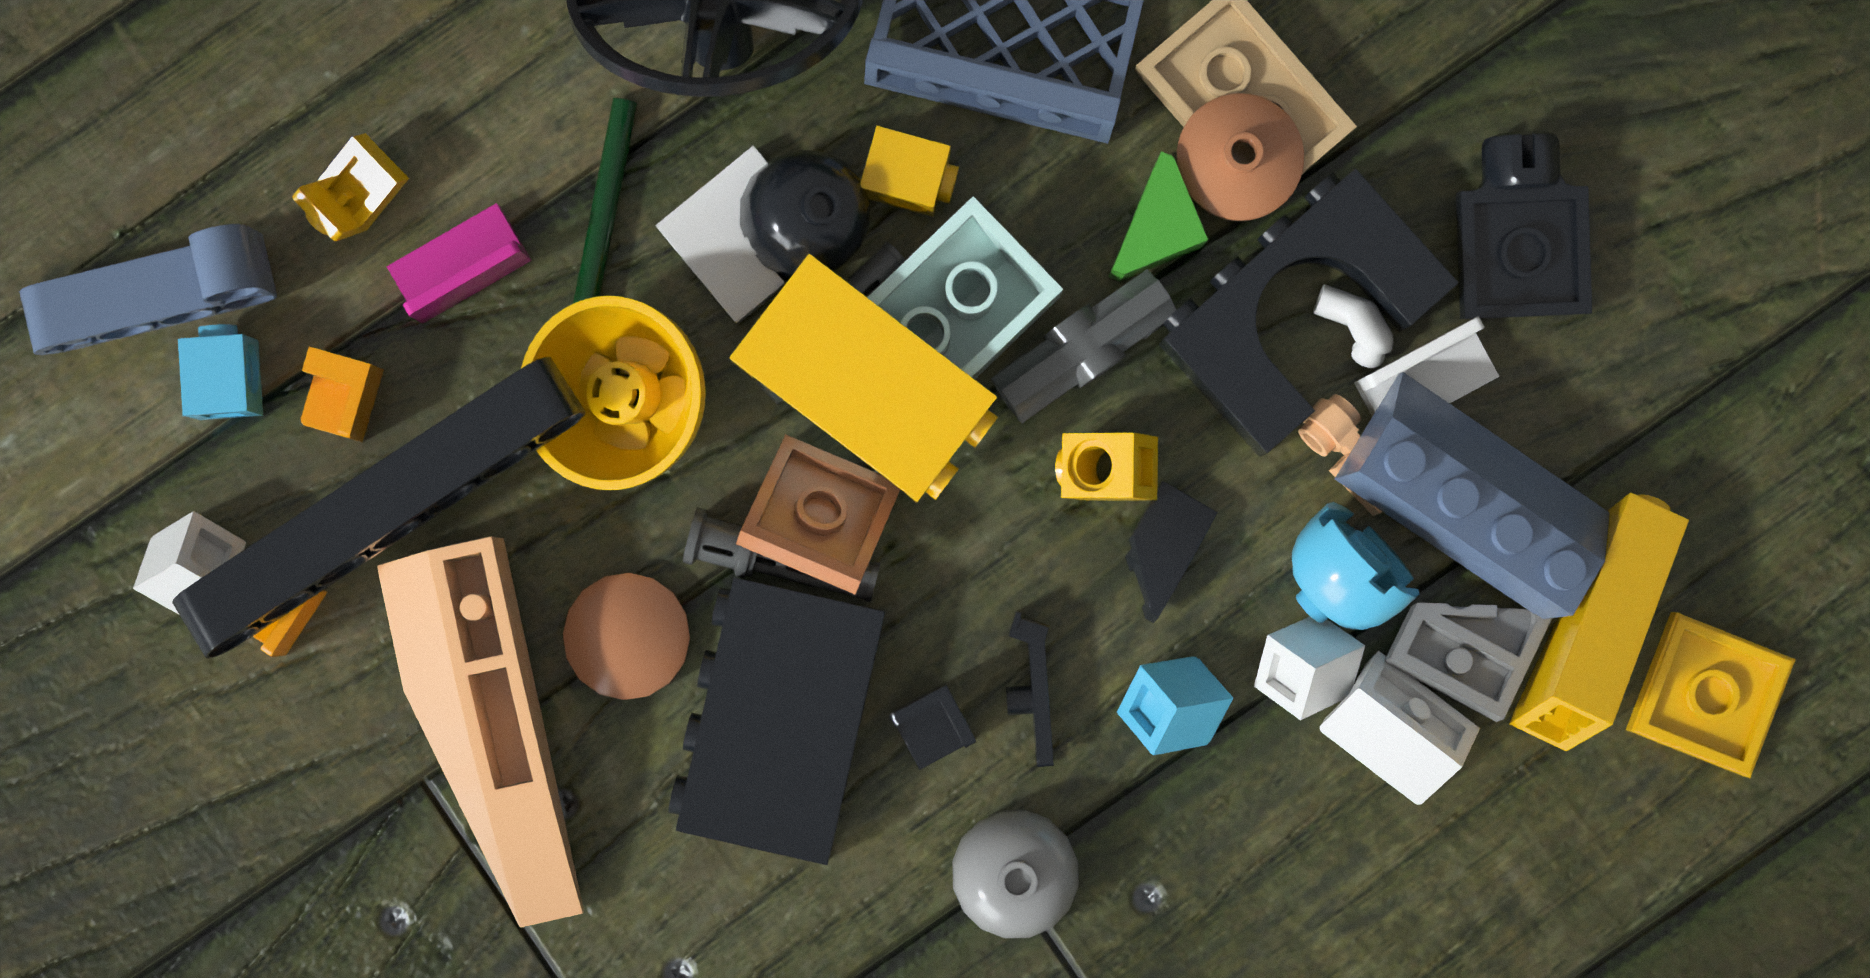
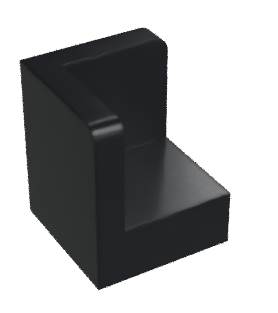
(932, 726)

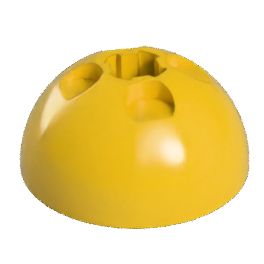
(594, 350)

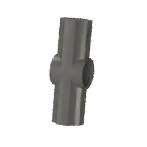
(1084, 346)

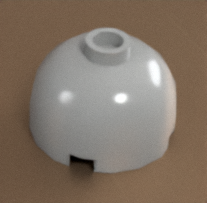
(1015, 874)

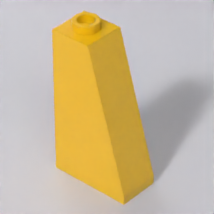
(1594, 652)

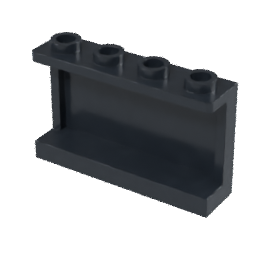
(777, 720)

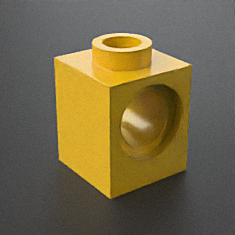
(908, 171)
(1132, 472)

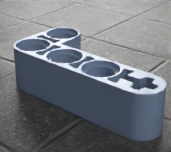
(215, 275)

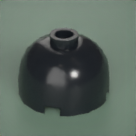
(804, 207)

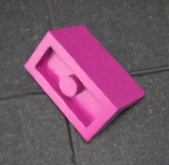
(458, 264)

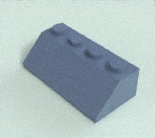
(1478, 500)

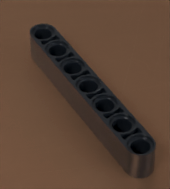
(378, 507)

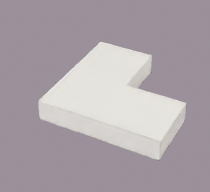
(711, 242)

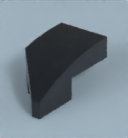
(1166, 545)

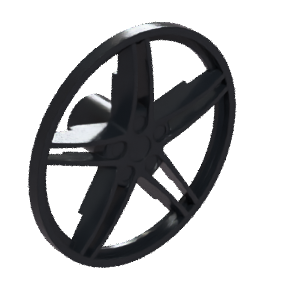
(715, 37)

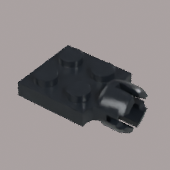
(1523, 234)

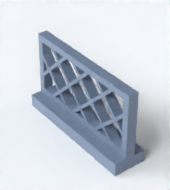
(1006, 89)

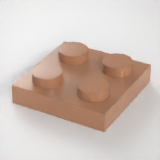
(819, 514)

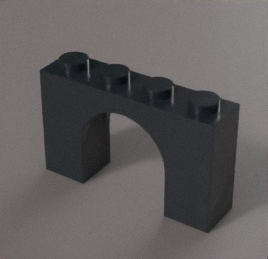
(1342, 230)

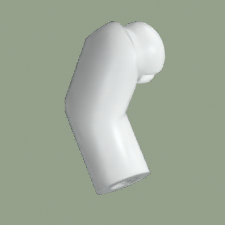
(1363, 320)

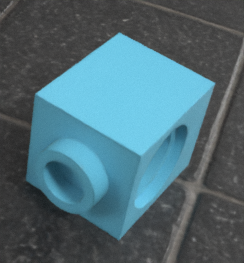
(220, 374)

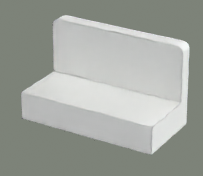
(1445, 366)
(1401, 730)

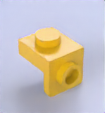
(351, 190)

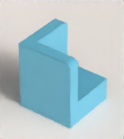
(1174, 705)

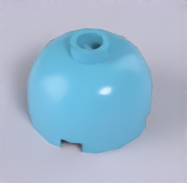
(1348, 572)

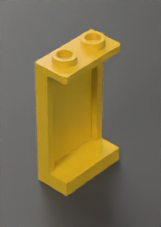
(866, 380)

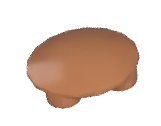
(626, 636)

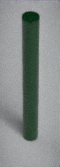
(605, 199)

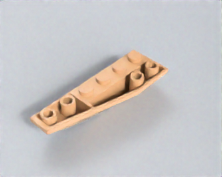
(480, 709)

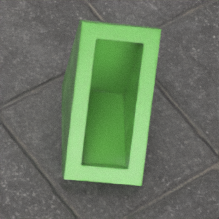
(1162, 225)

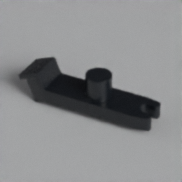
(1033, 697)

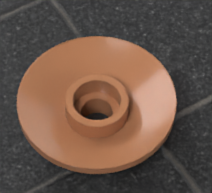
(1232, 188)

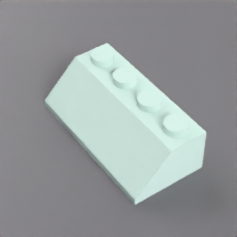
(968, 290)

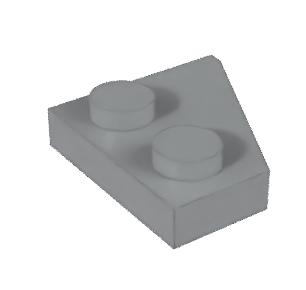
(1469, 652)

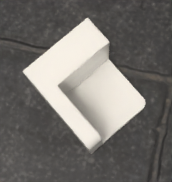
(183, 556)
(1309, 666)

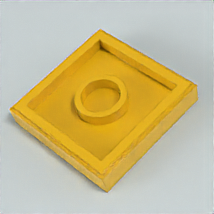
(1710, 694)

